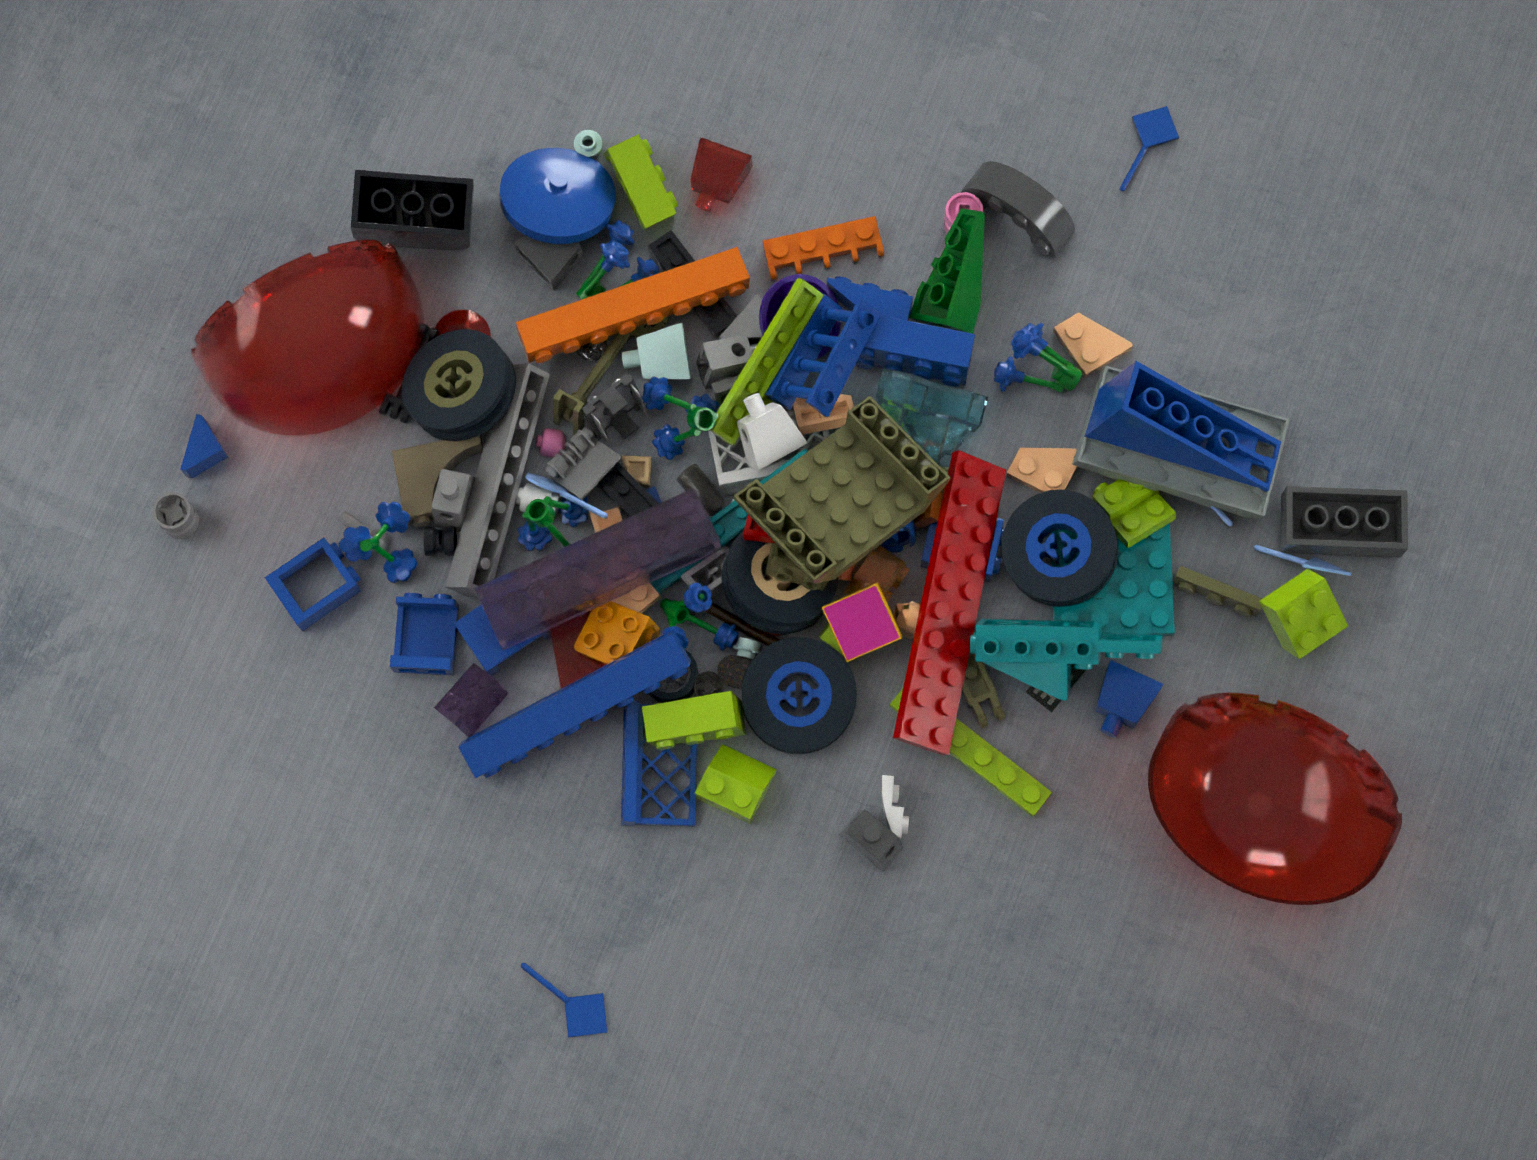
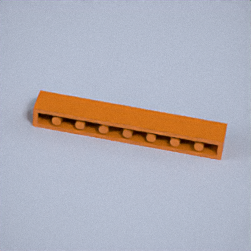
(633, 305)

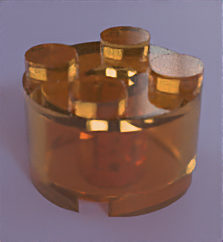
(879, 567)

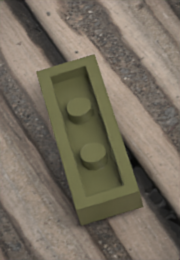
(1217, 592)

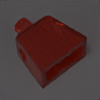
(718, 173)

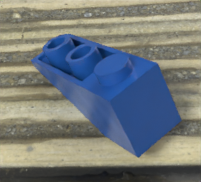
(888, 303)

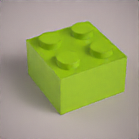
(1303, 613)

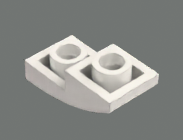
(893, 815)

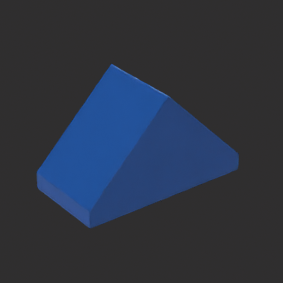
(202, 449)

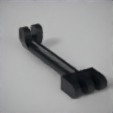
(427, 335)

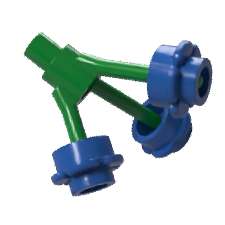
(696, 599)

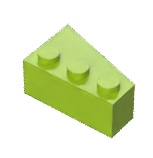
(641, 181)
(694, 720)

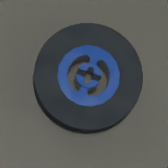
(1094, 542)
(834, 693)

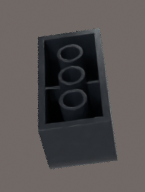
(412, 210)

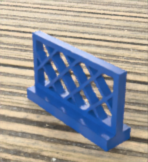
(632, 775)

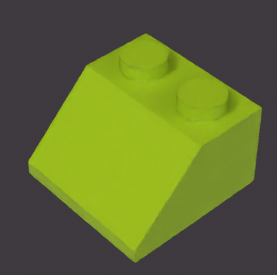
(735, 783)

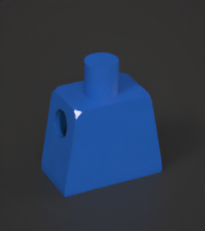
(1124, 697)

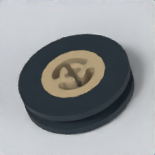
(764, 600)

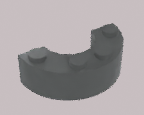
(1025, 202)

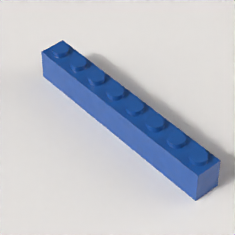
(574, 704)

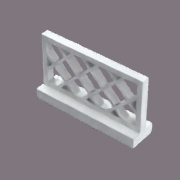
(734, 481)

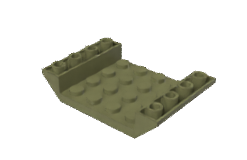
(845, 493)

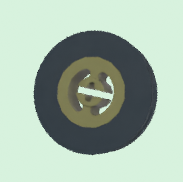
(477, 397)

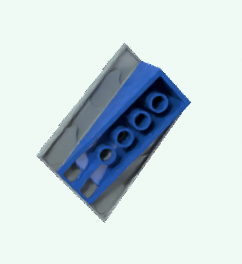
(1181, 441)

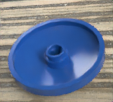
(557, 195)

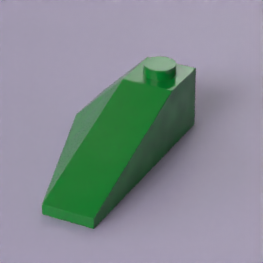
(954, 287)

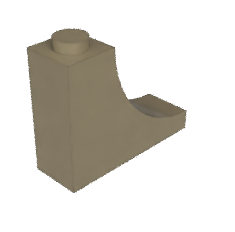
(419, 472)

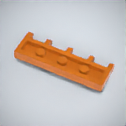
(822, 244)

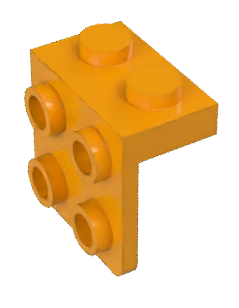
(614, 632)

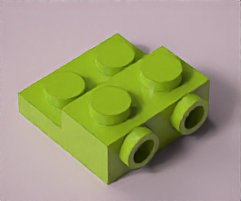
(1133, 510)

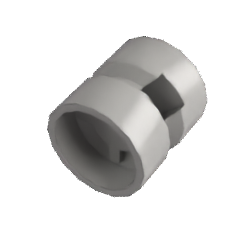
(175, 515)

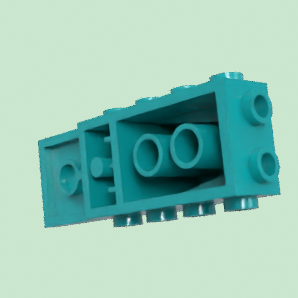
(1049, 664)

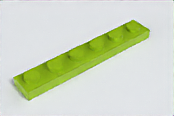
(767, 357)
(994, 767)

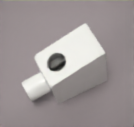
(767, 432)

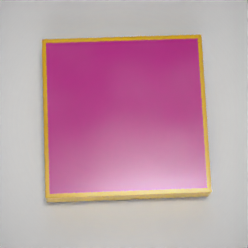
(862, 622)

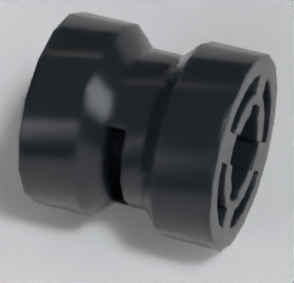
(440, 541)

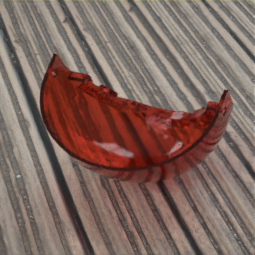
(314, 340)
(1272, 799)

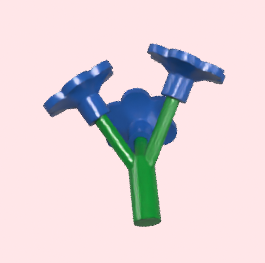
(359, 543)

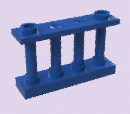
(840, 363)

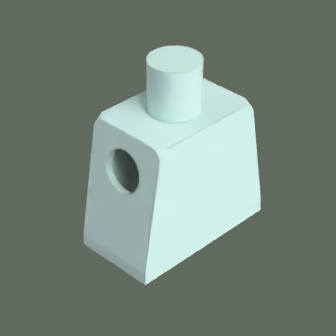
(661, 354)

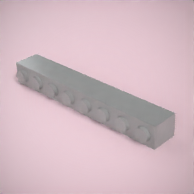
(497, 485)

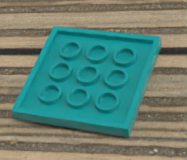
(1138, 593)

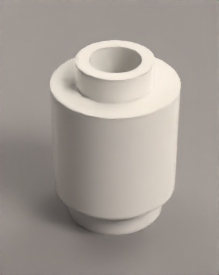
(532, 492)

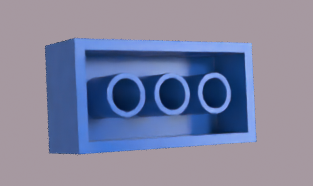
(919, 350)

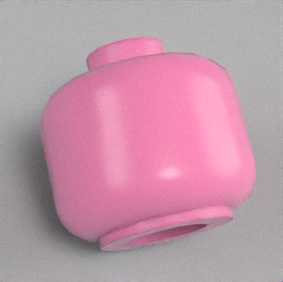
(550, 442)

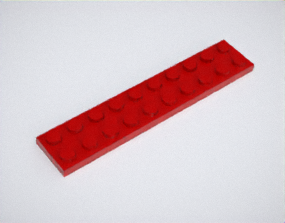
(949, 604)

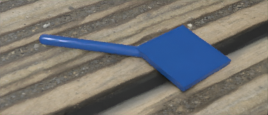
(1153, 129)
(583, 1013)

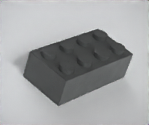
(1344, 521)

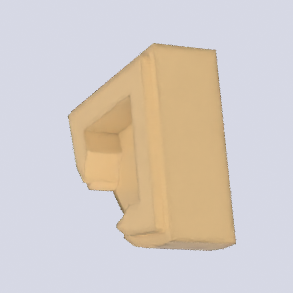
(639, 468)

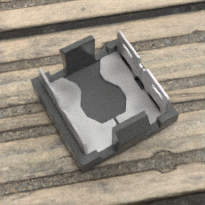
(612, 408)

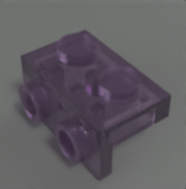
(471, 700)

